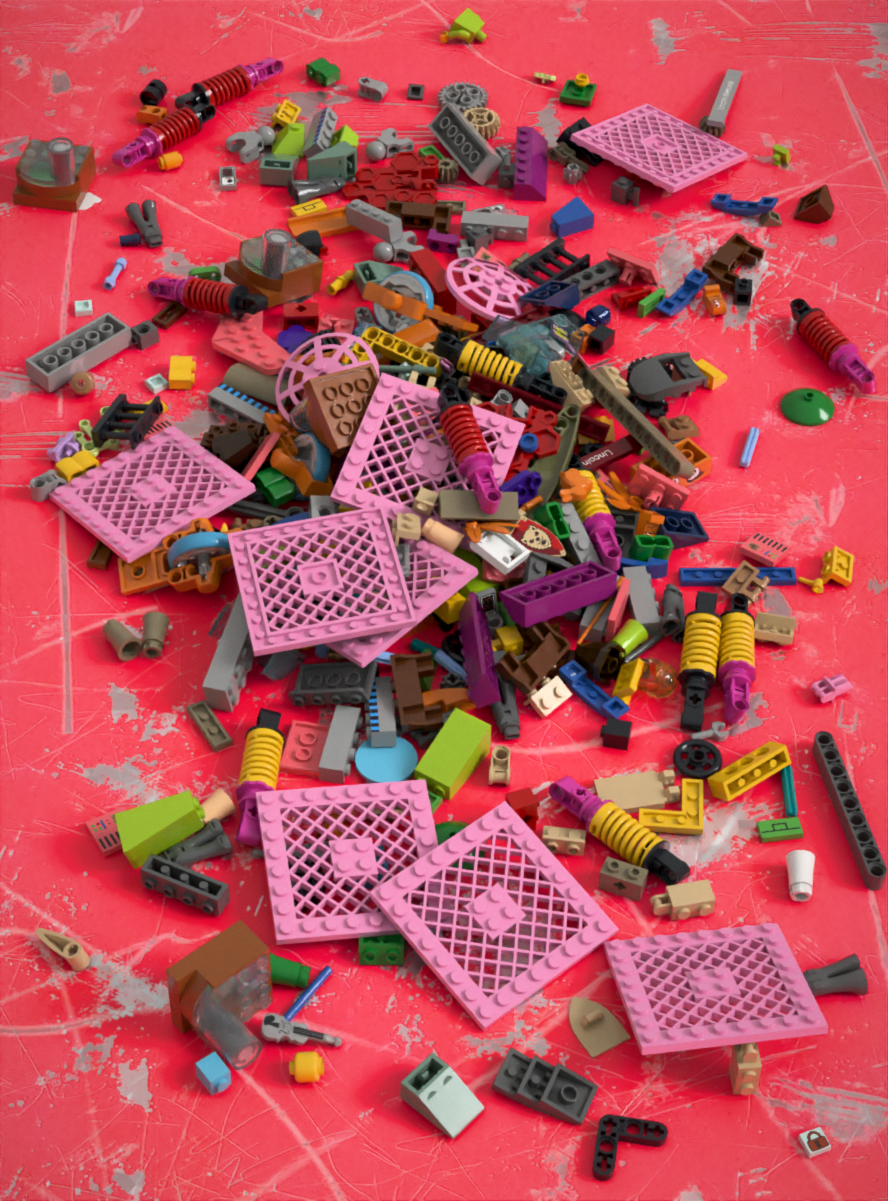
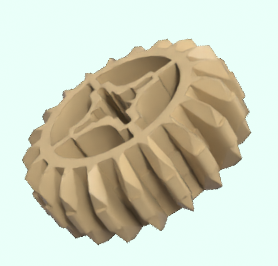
(484, 120)

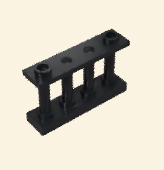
(549, 255)
(117, 412)

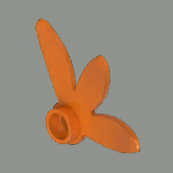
(621, 497)
(473, 529)

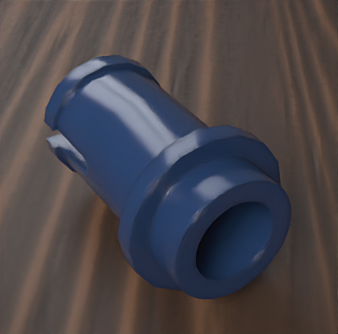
(130, 239)

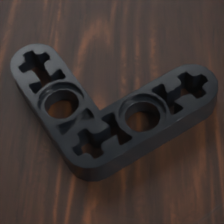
(619, 1133)

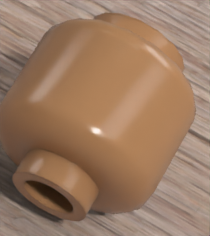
(87, 378)

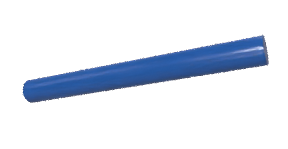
(308, 993)

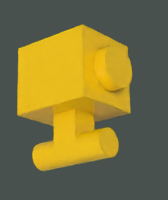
(508, 640)

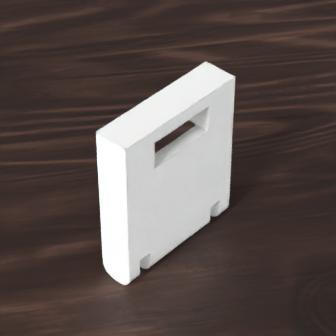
(498, 549)

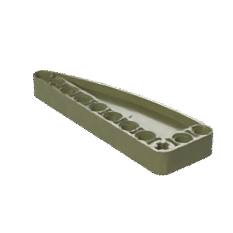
(552, 465)

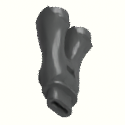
(308, 189)
(150, 228)
(674, 614)
(506, 713)
(206, 844)
(838, 977)

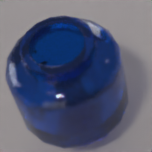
(597, 316)

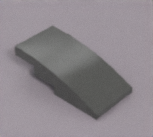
(625, 526)
(545, 1087)

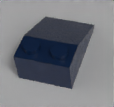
(554, 294)
(681, 527)

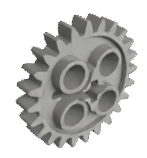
(463, 96)

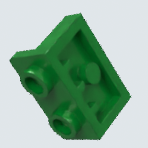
(381, 950)

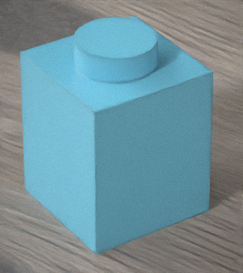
(213, 1073)

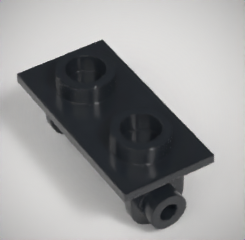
(657, 408)

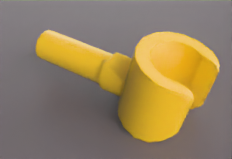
(817, 584)

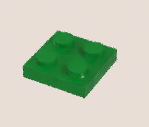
(578, 95)

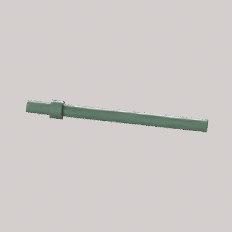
(406, 369)

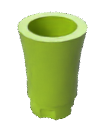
(630, 636)

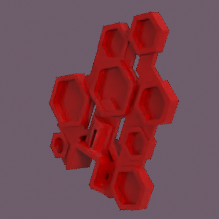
(405, 171)
(538, 423)

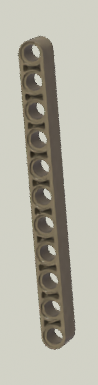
(636, 424)

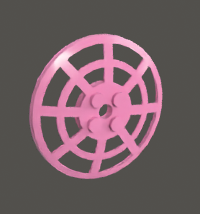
(491, 283)
(320, 366)

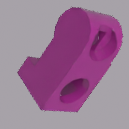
(442, 242)

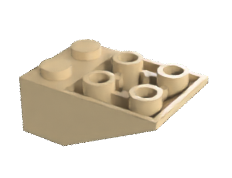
(566, 379)

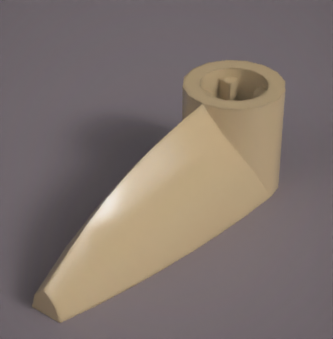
(65, 947)

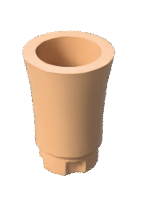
(442, 536)
(217, 806)

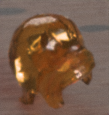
(657, 679)

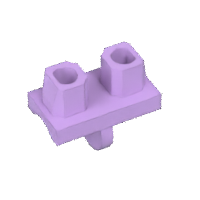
(65, 448)

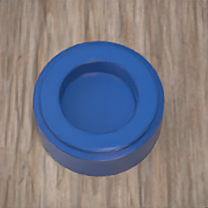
(528, 442)

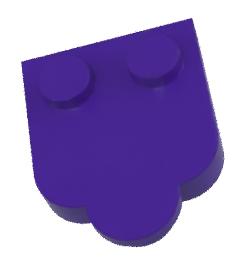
(292, 337)
(525, 484)

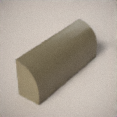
(255, 384)
(465, 506)

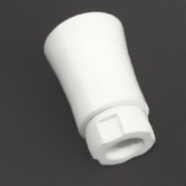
(800, 874)

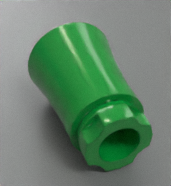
(288, 972)

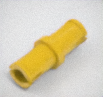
(340, 282)

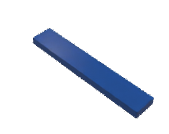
(718, 576)

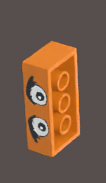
(696, 455)

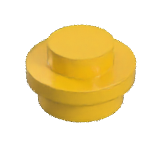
(581, 80)

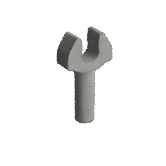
(713, 732)

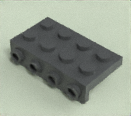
(333, 683)

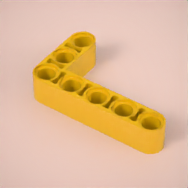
(394, 350)

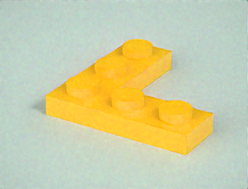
(687, 820)

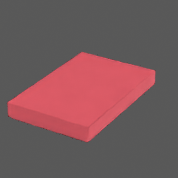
(260, 455)
(618, 610)
(304, 748)

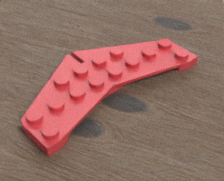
(248, 344)

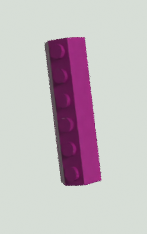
(530, 165)
(559, 593)
(477, 653)

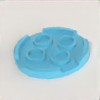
(386, 763)

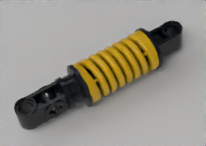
(511, 373)
(699, 658)

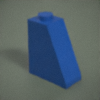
(572, 219)

